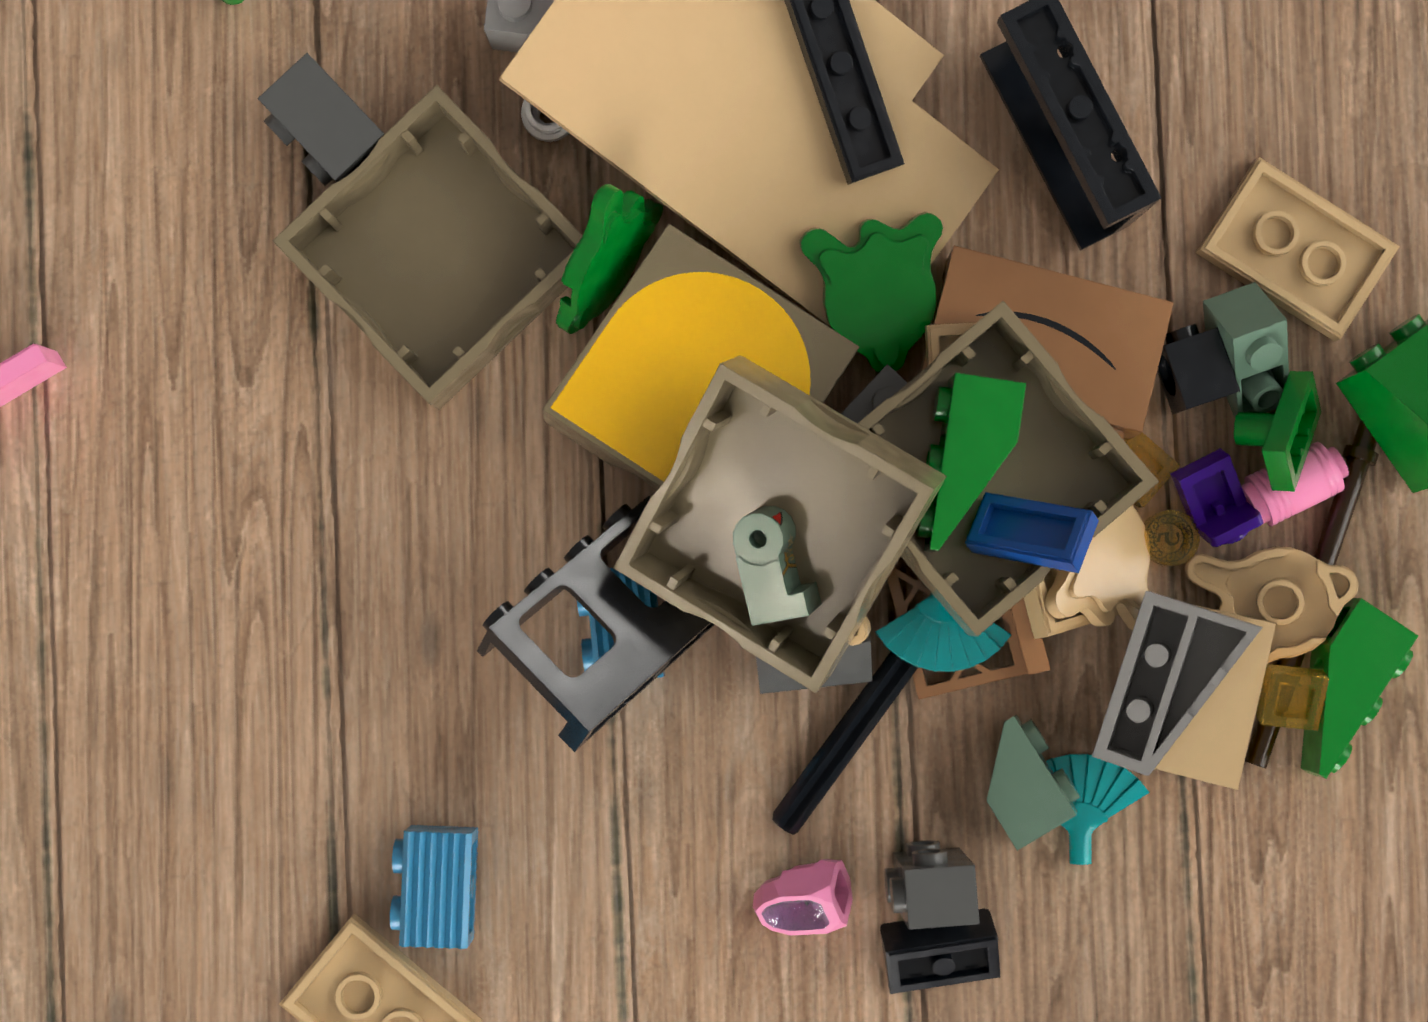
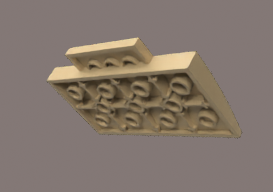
(727, 129)

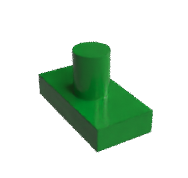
(1286, 432)

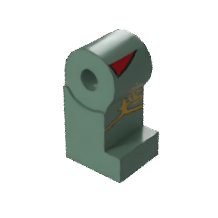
(769, 568)

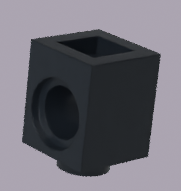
(1195, 368)

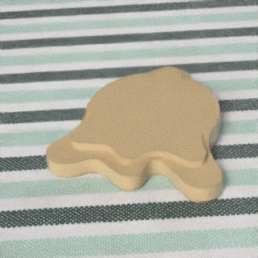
(1109, 578)
(1279, 588)

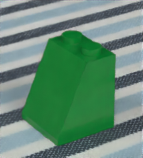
(1392, 398)

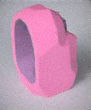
(806, 899)

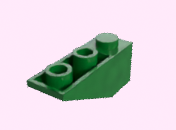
(976, 436)
(1359, 660)

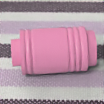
(1318, 481)

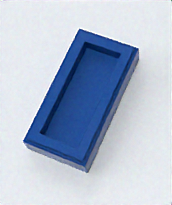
(1032, 532)

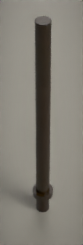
(1359, 458)

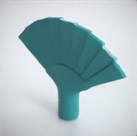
(936, 642)
(1102, 792)

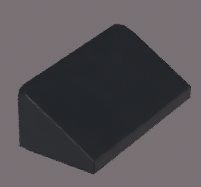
(940, 954)

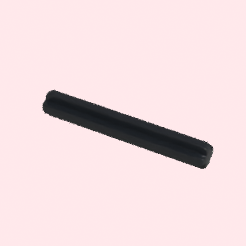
(843, 743)

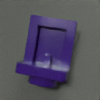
(1215, 499)

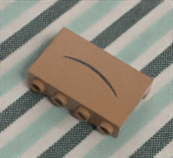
(1097, 333)

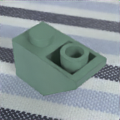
(1255, 345)
(1023, 787)

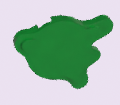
(605, 254)
(880, 287)

